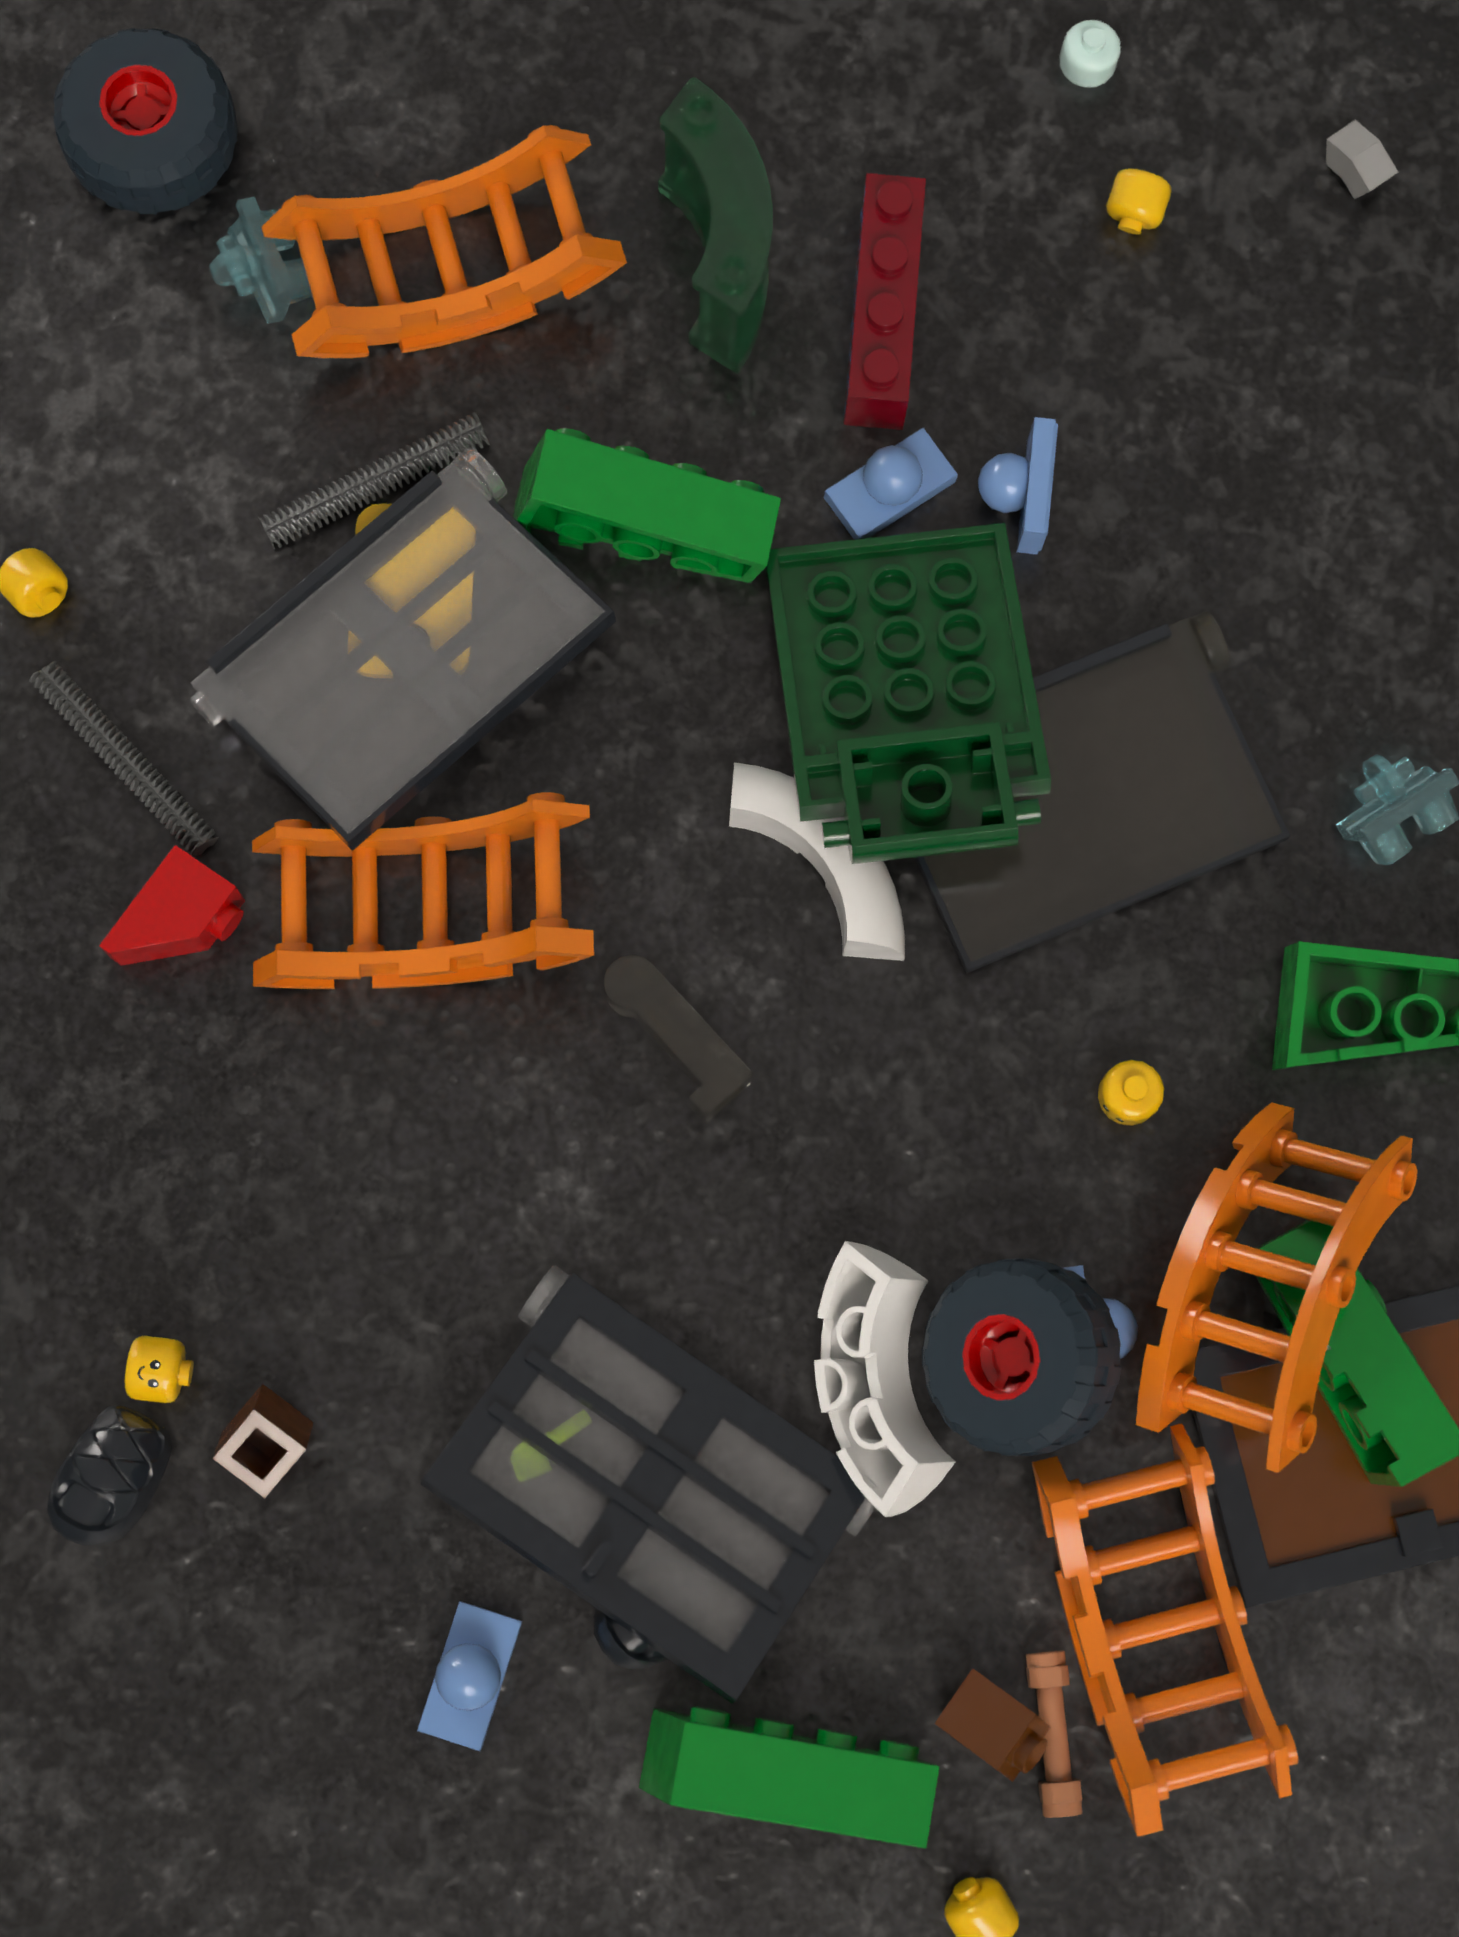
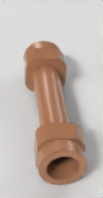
(1059, 1792)

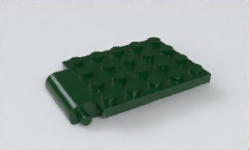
(909, 692)

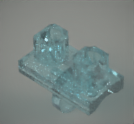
(256, 265)
(1421, 794)

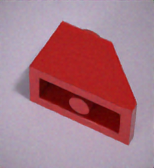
(175, 913)

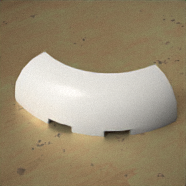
(861, 892)
(867, 1379)

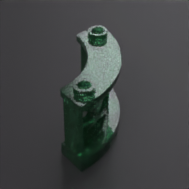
(726, 195)

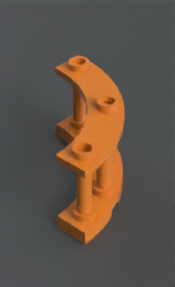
(462, 309)
(436, 957)
(1210, 1248)
(1100, 1641)

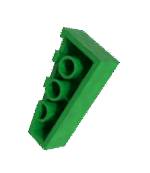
(645, 507)
(1362, 1004)
(1369, 1375)
(789, 1778)

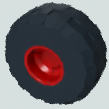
(145, 120)
(1021, 1357)

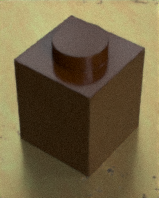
(263, 1441)
(994, 1726)

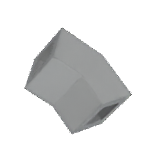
(1358, 159)

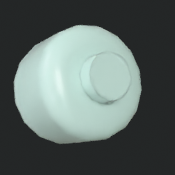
(1090, 53)

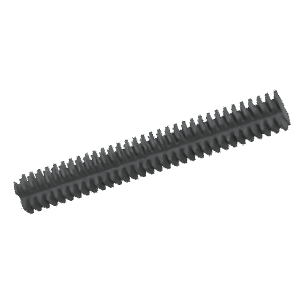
(373, 480)
(123, 758)

